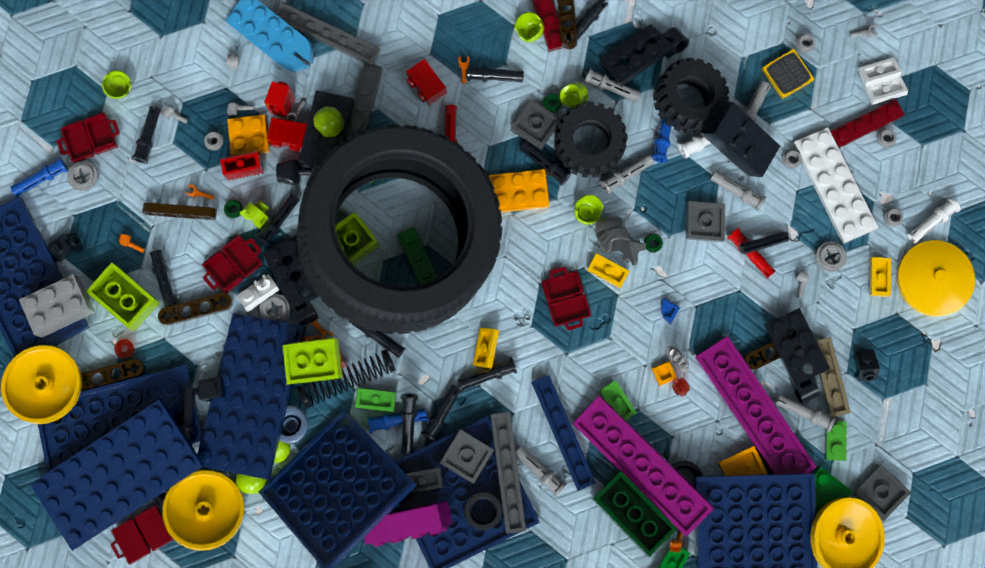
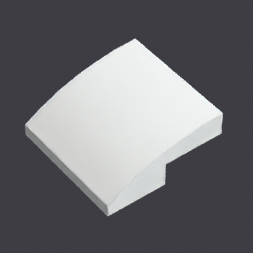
(883, 81)

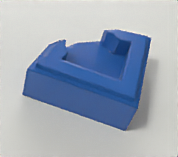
(669, 310)

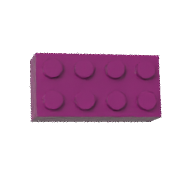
(411, 523)

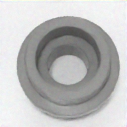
(805, 38)
(232, 61)
(890, 134)
(209, 137)
(794, 154)
(898, 215)

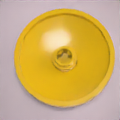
(935, 278)
(41, 384)
(203, 510)
(847, 535)

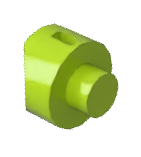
(575, 94)
(255, 213)

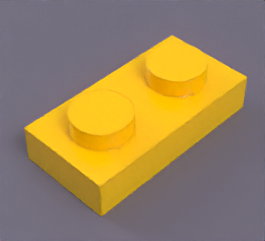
(608, 270)
(880, 277)
(485, 347)

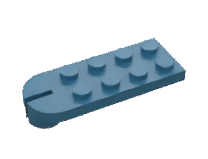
(271, 34)

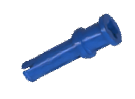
(662, 143)
(47, 172)
(387, 421)

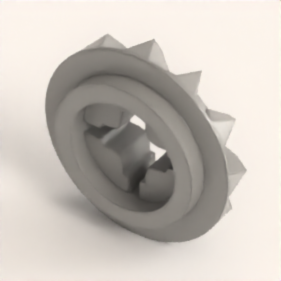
(75, 173)
(832, 248)
(279, 301)
(677, 359)

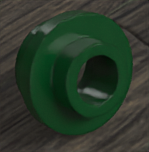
(552, 97)
(233, 203)
(653, 237)

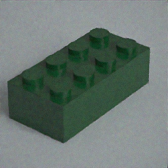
(634, 514)

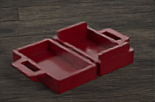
(81, 138)
(239, 258)
(563, 290)
(134, 538)

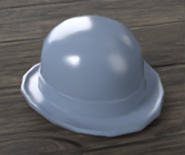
(294, 425)

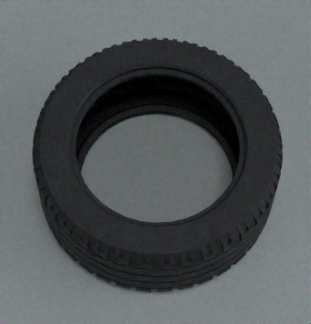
(413, 156)

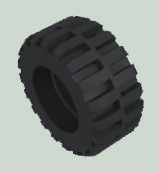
(698, 75)
(590, 116)

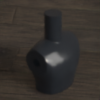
(290, 172)

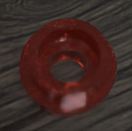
(119, 345)
(680, 387)

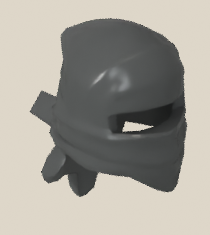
(614, 237)

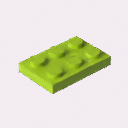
(312, 361)

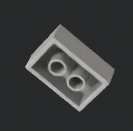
(57, 306)

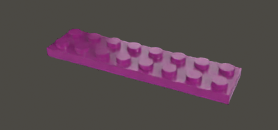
(754, 409)
(643, 465)

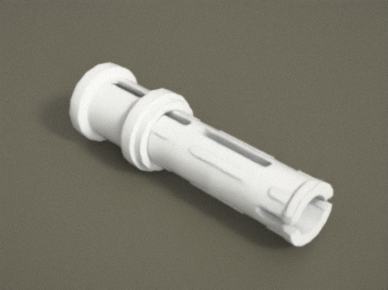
(695, 144)
(939, 215)

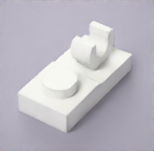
(258, 292)

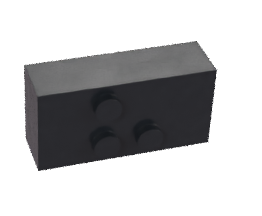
(740, 139)
(315, 145)

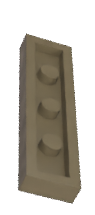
(832, 381)

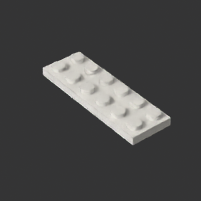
(835, 185)

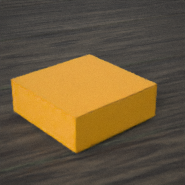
(664, 373)

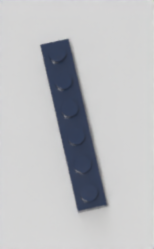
(563, 432)

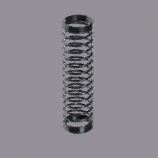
(387, 361)

